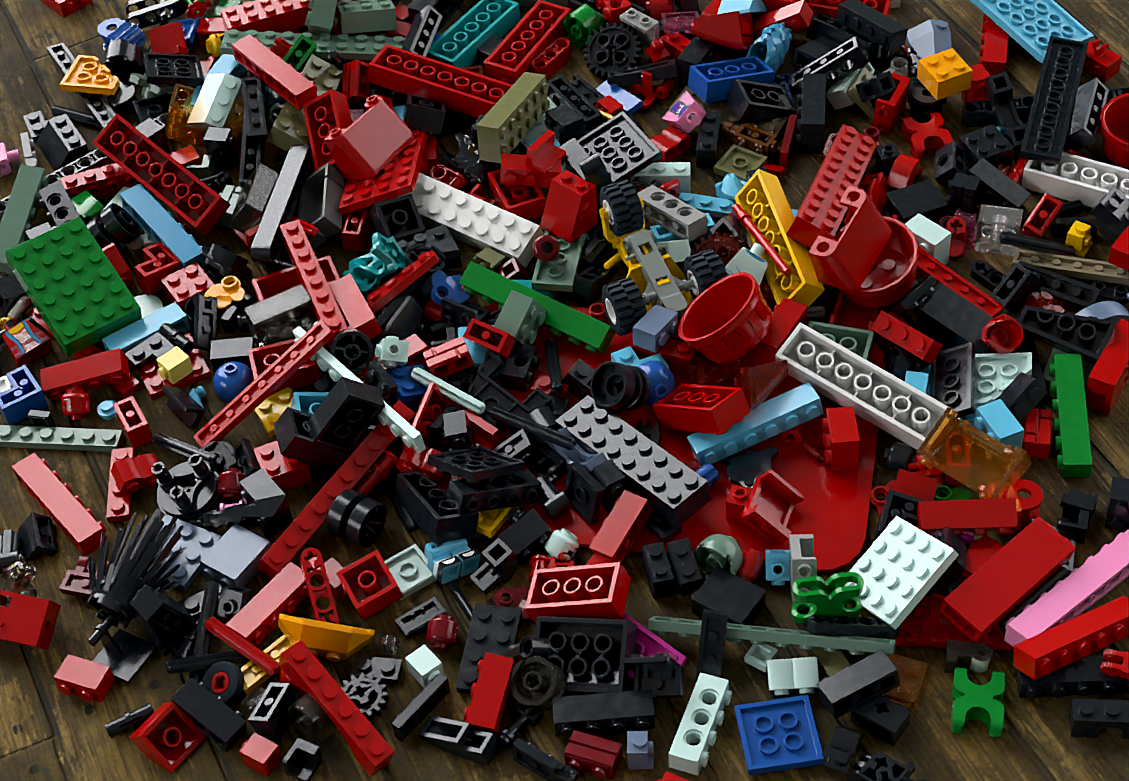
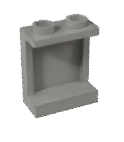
(645, 27)
(802, 559)

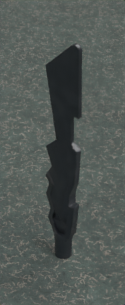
(263, 508)

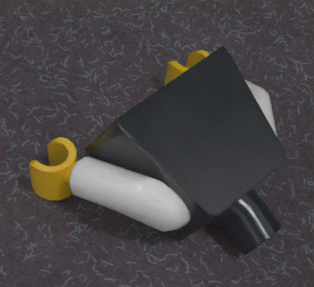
(12, 299)

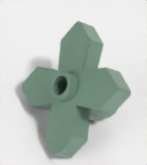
(150, 90)

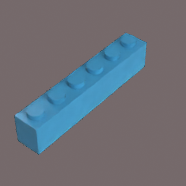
(161, 225)

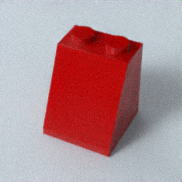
(570, 207)

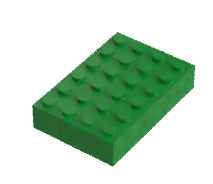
(73, 285)

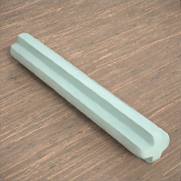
(449, 391)

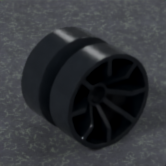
(114, 227)
(356, 518)

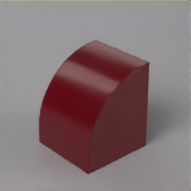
(514, 270)

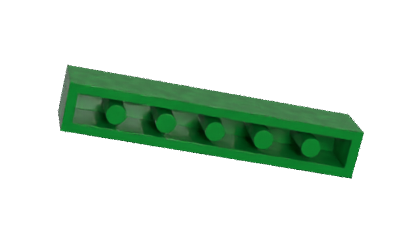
(1071, 415)

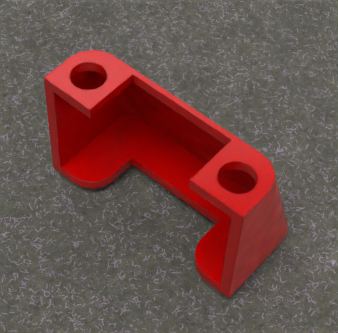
(854, 254)

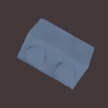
(655, 328)

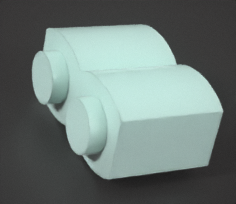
(792, 675)

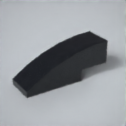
(460, 739)

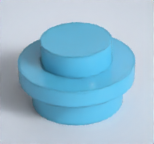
(106, 410)

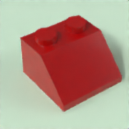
(167, 736)

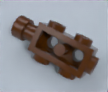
(751, 137)

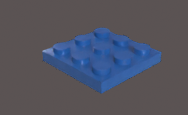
(778, 735)

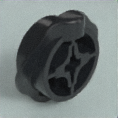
(226, 261)

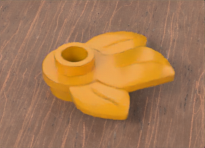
(226, 292)

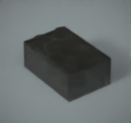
(253, 199)
(279, 315)

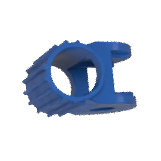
(123, 31)

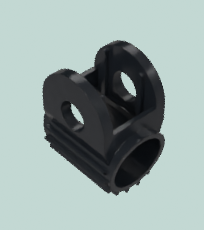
(922, 99)

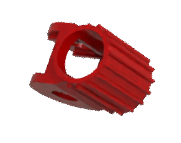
(1026, 508)

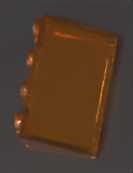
(179, 113)

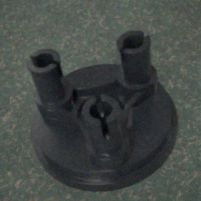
(187, 488)

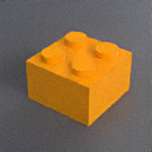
(944, 74)

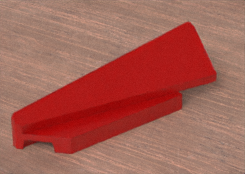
(876, 190)

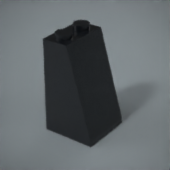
(952, 320)

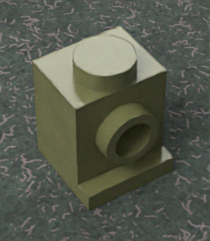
(490, 259)

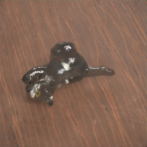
(20, 577)

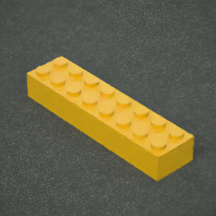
(773, 216)

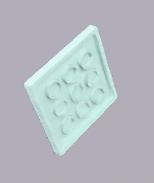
(900, 570)

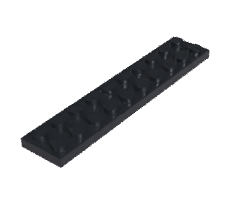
(1053, 101)

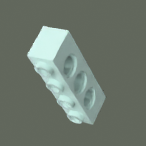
(707, 690)

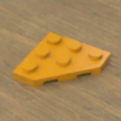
(89, 77)

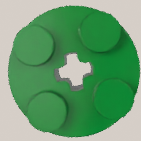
(581, 25)

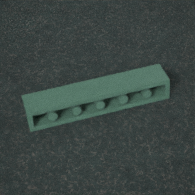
(20, 210)

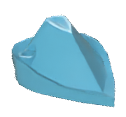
(729, 186)

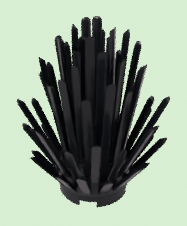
(135, 568)

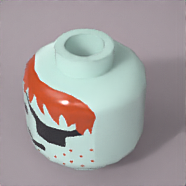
(562, 545)

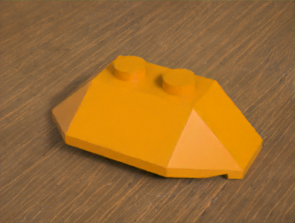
(325, 638)

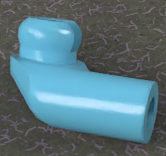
(197, 393)

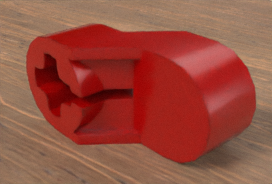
(958, 229)

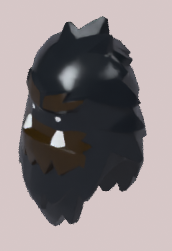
(468, 161)

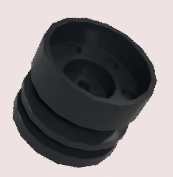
(619, 386)

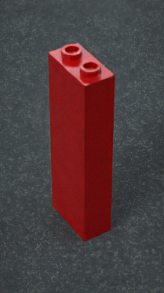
(1007, 579)

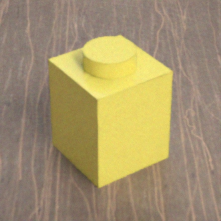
(174, 365)

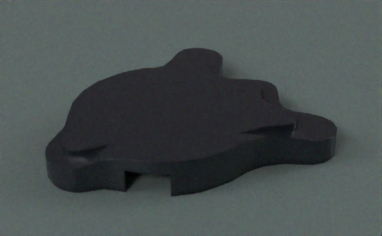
(749, 466)

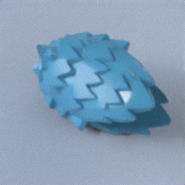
(772, 45)

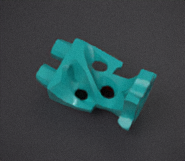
(385, 262)

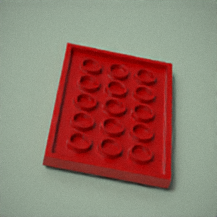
(392, 181)

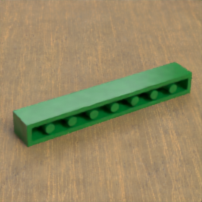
(559, 317)

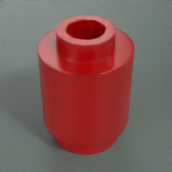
(751, 565)

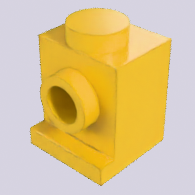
(1080, 238)

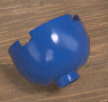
(231, 380)
(660, 381)

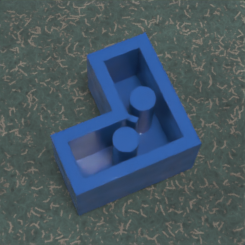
(22, 396)

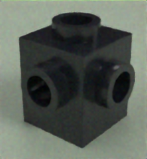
(232, 600)

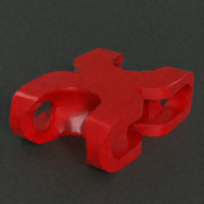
(925, 135)

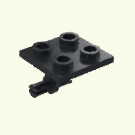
(122, 652)

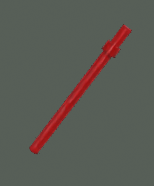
(745, 219)

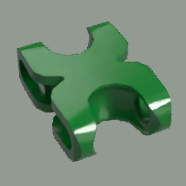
(827, 596)
(978, 702)

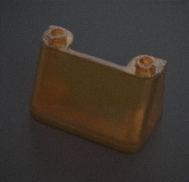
(973, 456)

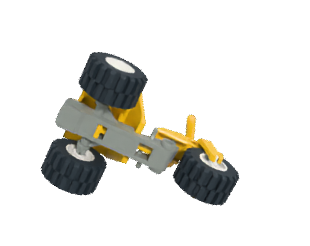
(650, 276)

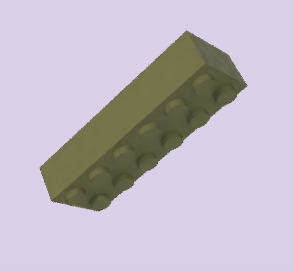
(512, 117)
(290, 124)

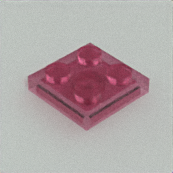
(678, 21)

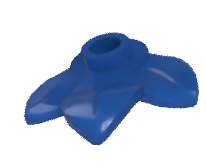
(448, 287)

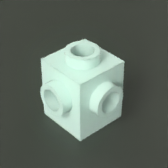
(392, 352)

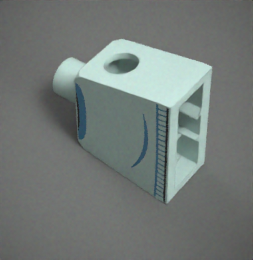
(749, 261)

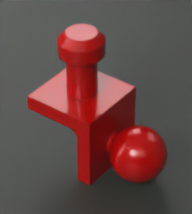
(657, 51)

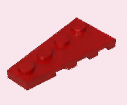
(398, 283)

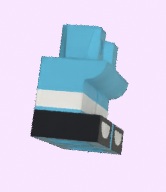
(451, 560)

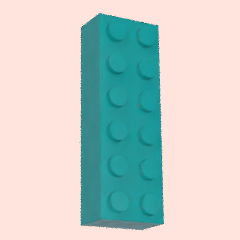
(460, 42)

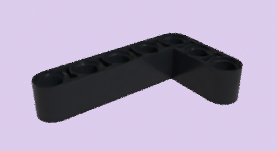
(585, 166)

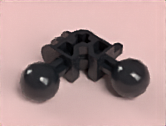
(881, 768)

